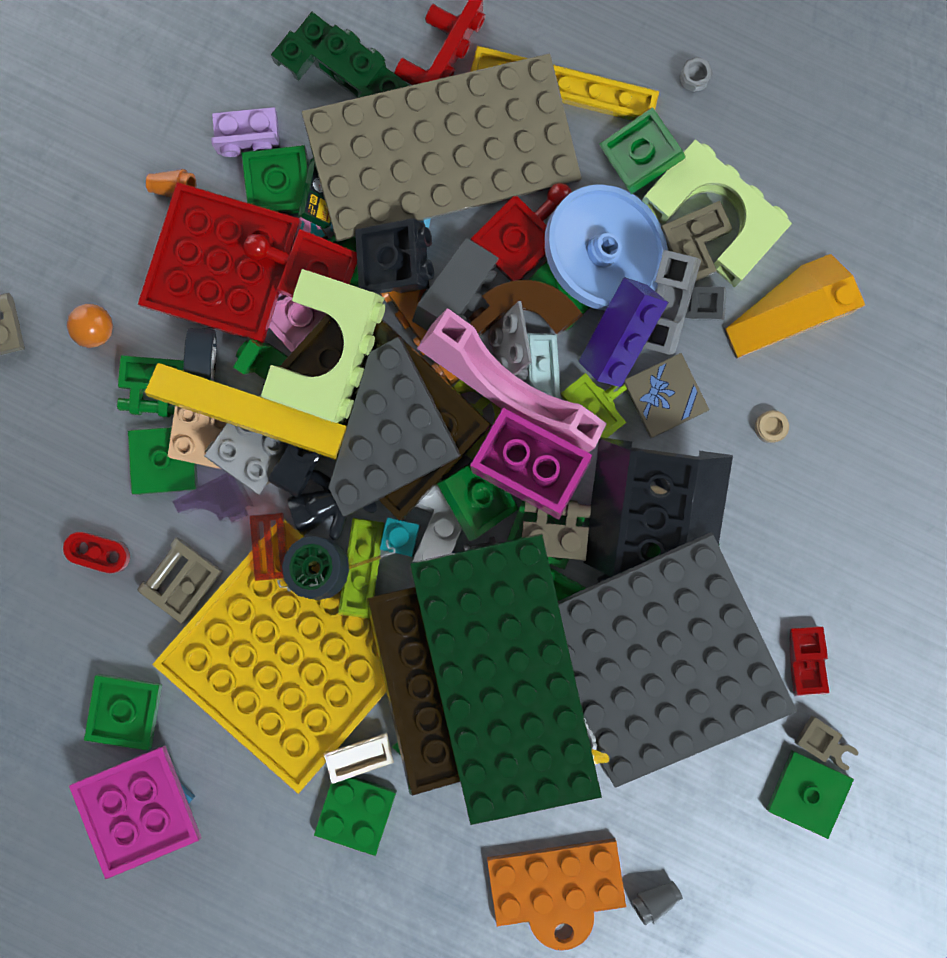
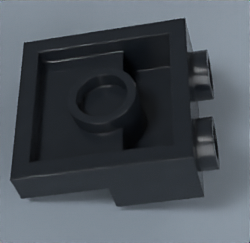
(394, 257)

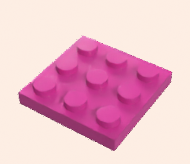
(135, 812)

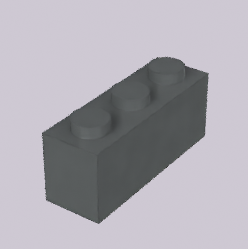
(458, 284)

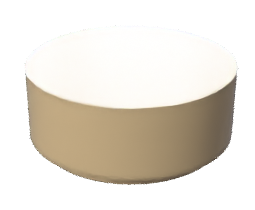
(771, 426)

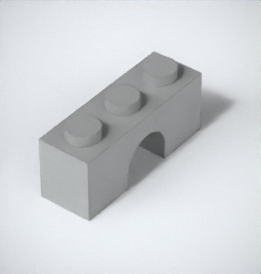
(675, 284)

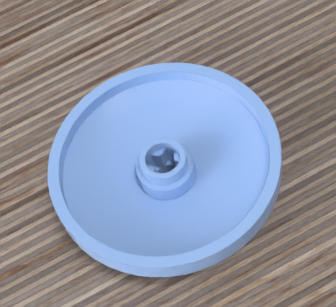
(599, 240)

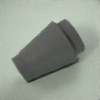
(656, 902)

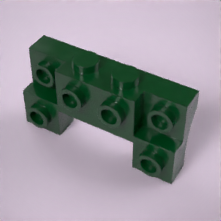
(336, 55)

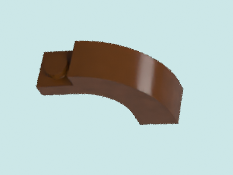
(535, 297)

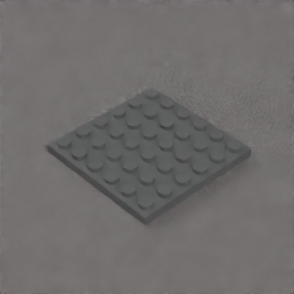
(670, 661)

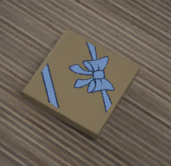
(666, 395)

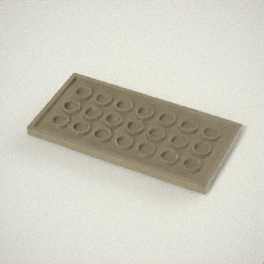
(442, 145)

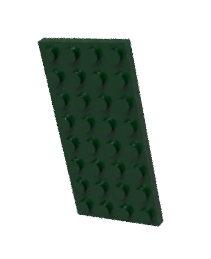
(506, 679)

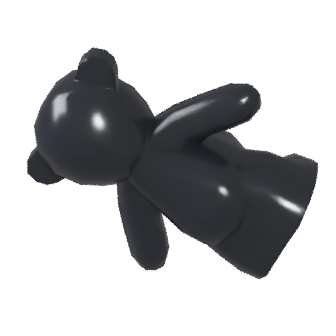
(314, 508)

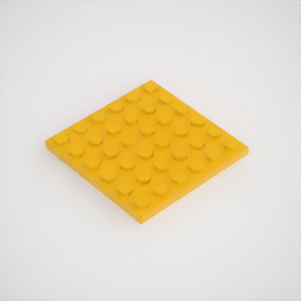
(277, 668)

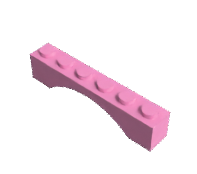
(460, 351)

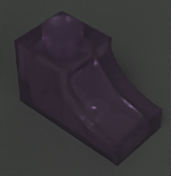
(220, 496)

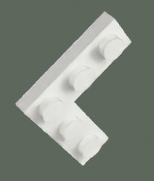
(442, 528)

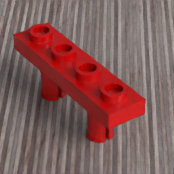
(456, 45)

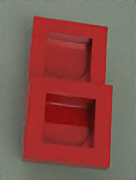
(807, 661)

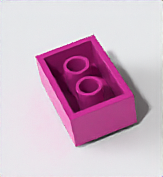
(531, 463)

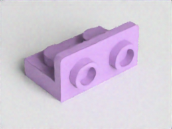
(245, 131)

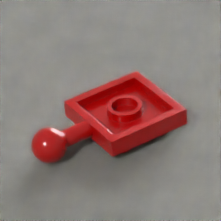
(518, 233)
(307, 253)

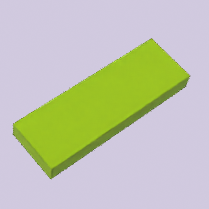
(361, 582)

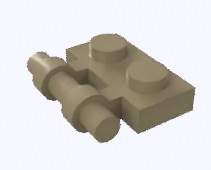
(561, 540)

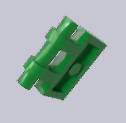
(135, 375)

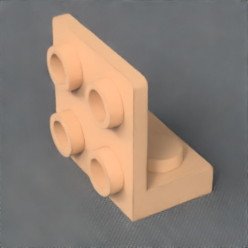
(192, 435)

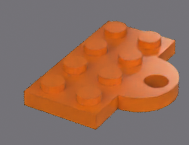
(557, 888)

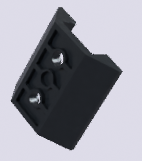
(631, 514)

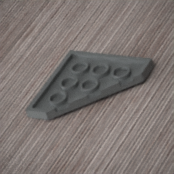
(390, 432)

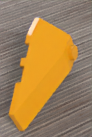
(801, 302)

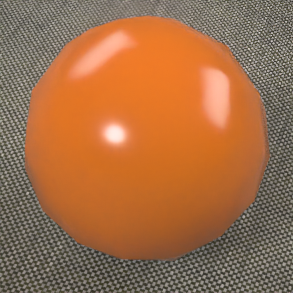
(89, 325)

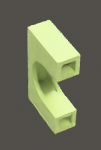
(758, 220)
(357, 315)

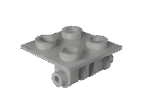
(511, 342)
(246, 455)

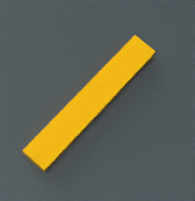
(584, 89)
(245, 410)

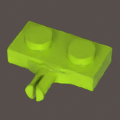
(597, 401)

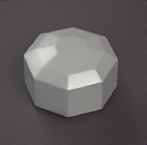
(695, 74)

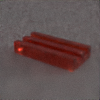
(256, 545)

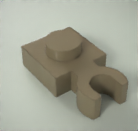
(823, 741)

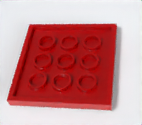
(202, 266)

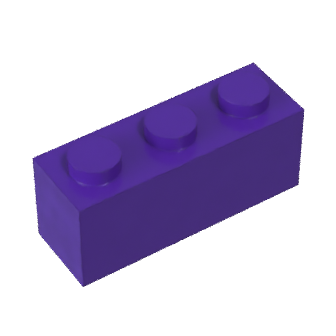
(622, 332)

